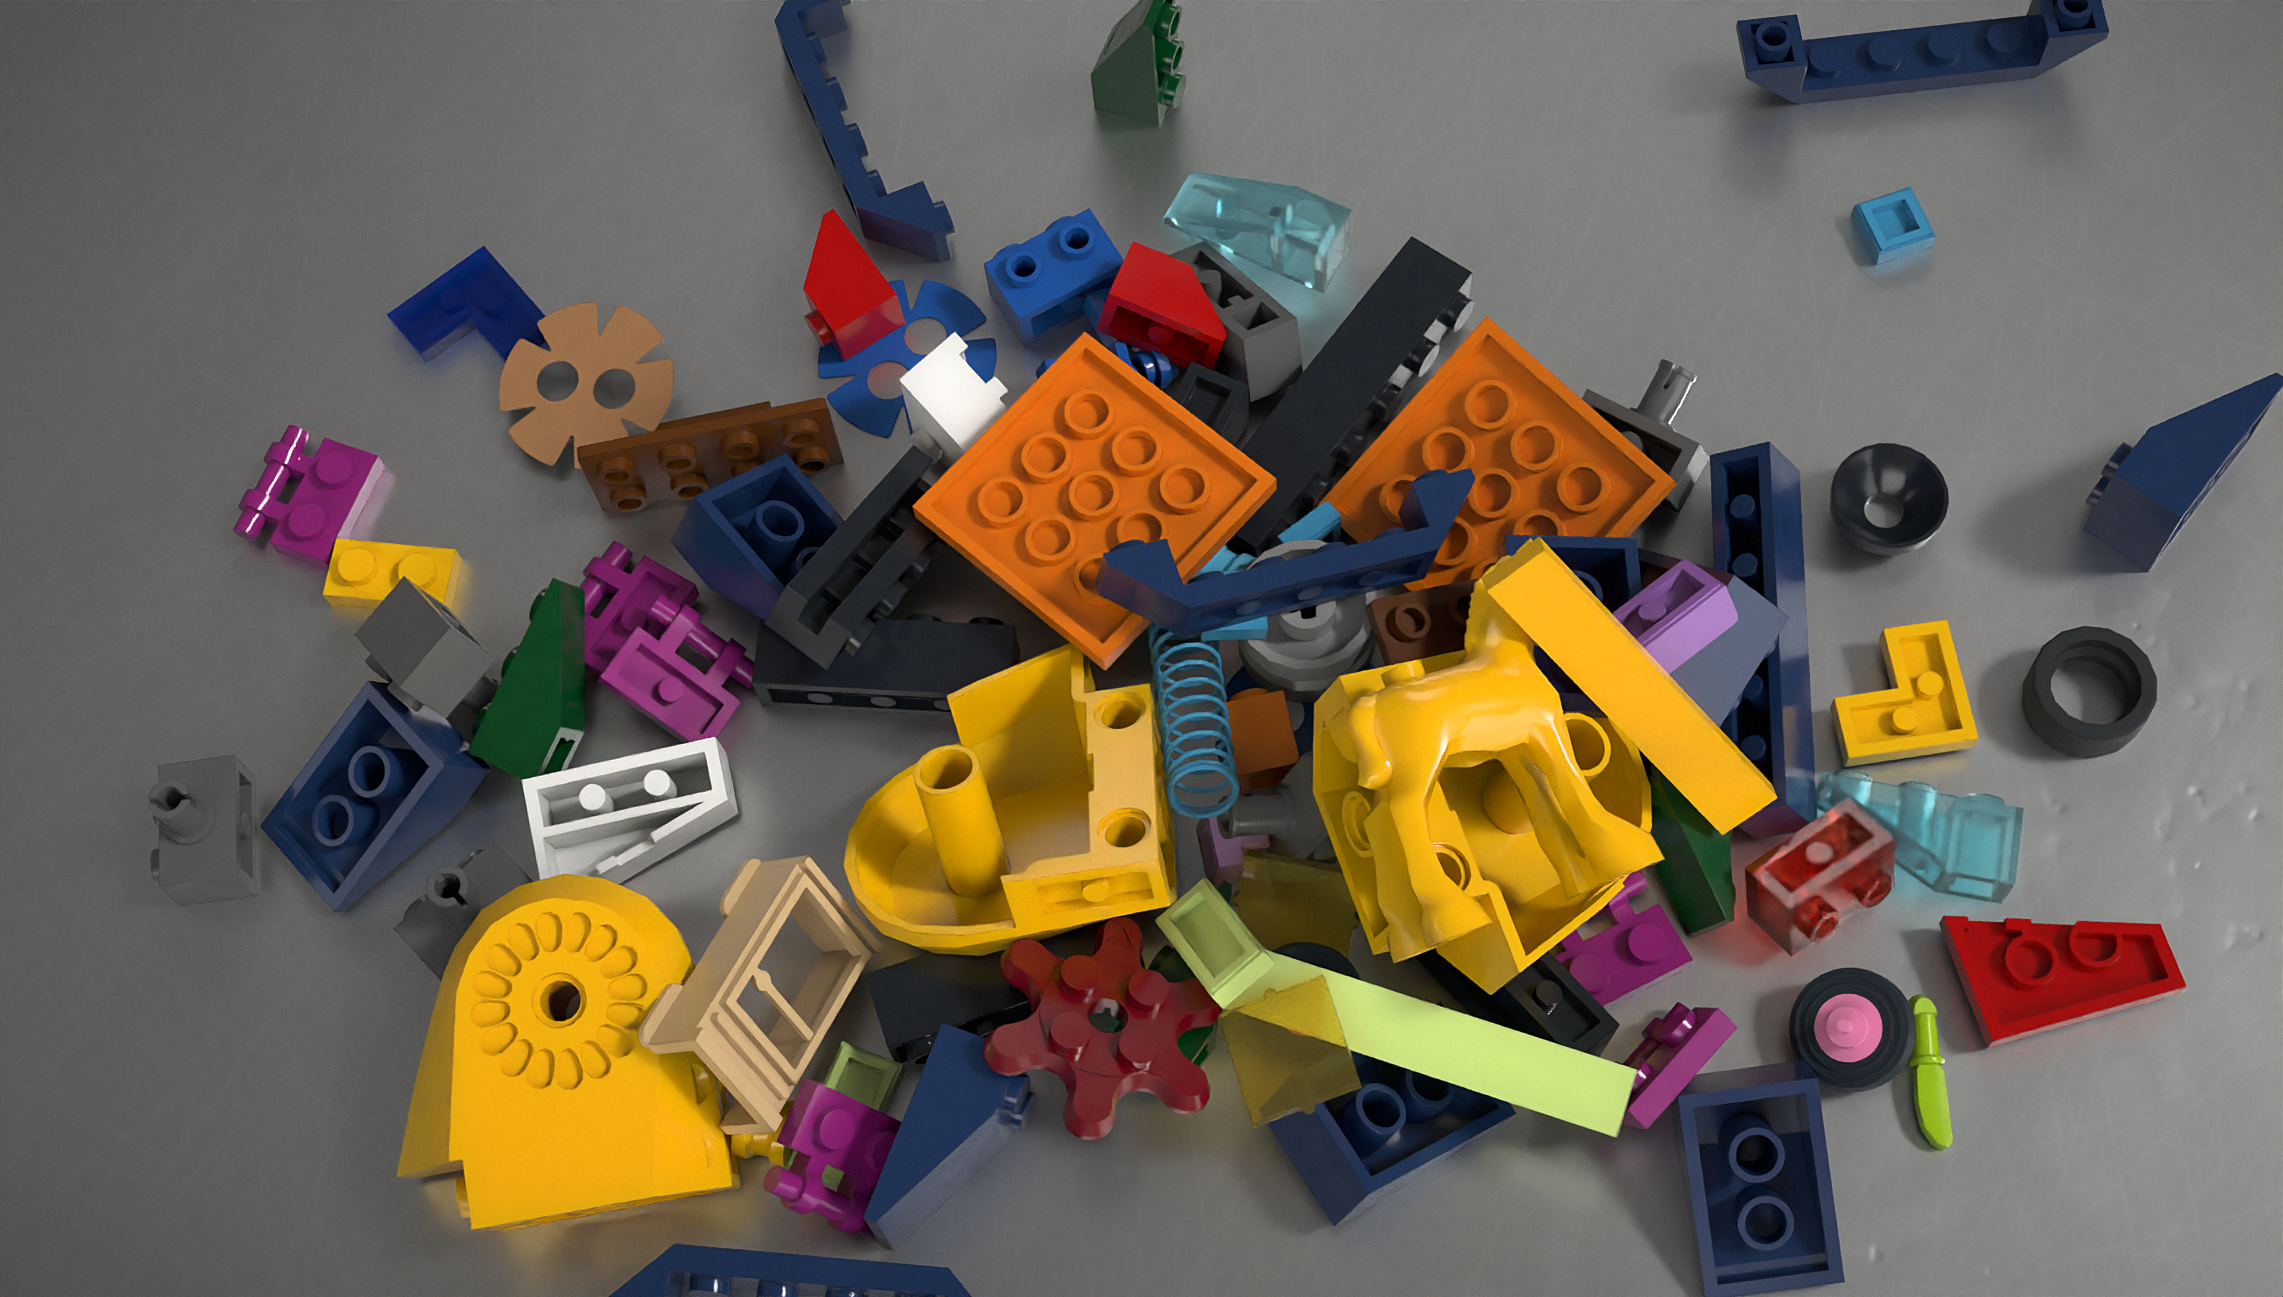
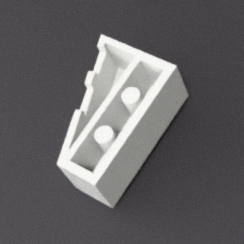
(949, 402)
(628, 810)

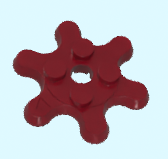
(1093, 1063)

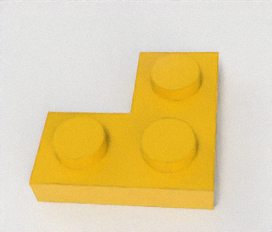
(368, 571)
(1921, 712)

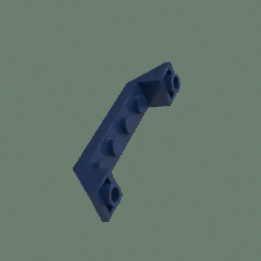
(1917, 56)
(898, 219)
(1149, 584)
(773, 1274)

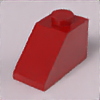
(847, 292)
(1162, 309)

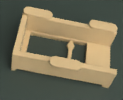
(714, 1026)

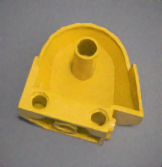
(1026, 822)
(1476, 834)
(554, 1109)

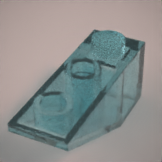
(1940, 839)

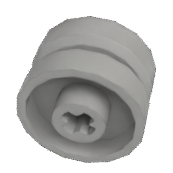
(1311, 644)

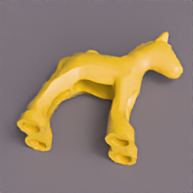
(1459, 718)

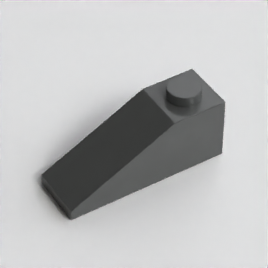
(1261, 334)

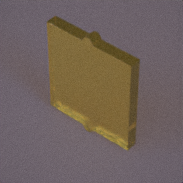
(1295, 902)
(1289, 1051)

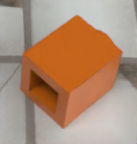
(1261, 739)

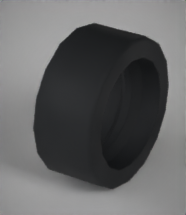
(2110, 651)

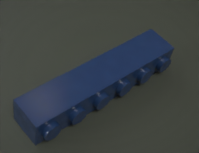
(1762, 545)

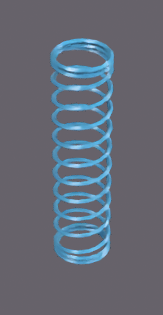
(1162, 694)

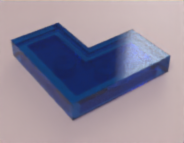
(467, 298)

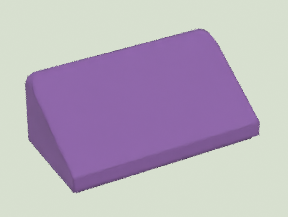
(1678, 614)

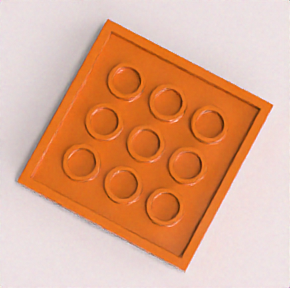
(1535, 454)
(1078, 470)

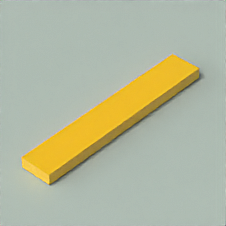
(1628, 685)

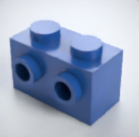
(1048, 276)

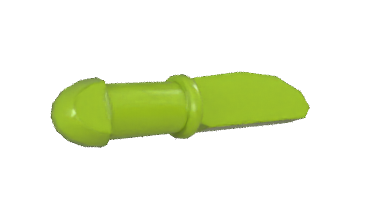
(1928, 1076)

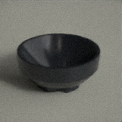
(1892, 475)

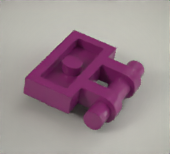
(325, 503)
(631, 601)
(667, 686)
(1628, 956)
(1671, 1057)
(836, 1133)

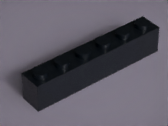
(1353, 386)

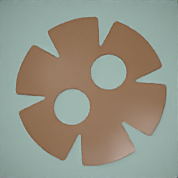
(575, 340)

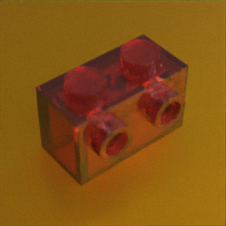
(1820, 877)

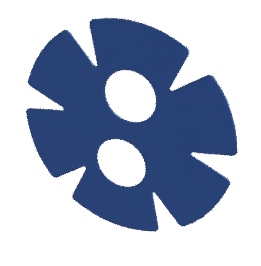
(935, 301)

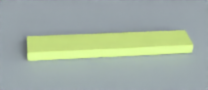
(1465, 1049)

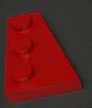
(2054, 975)

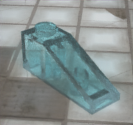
(1266, 224)

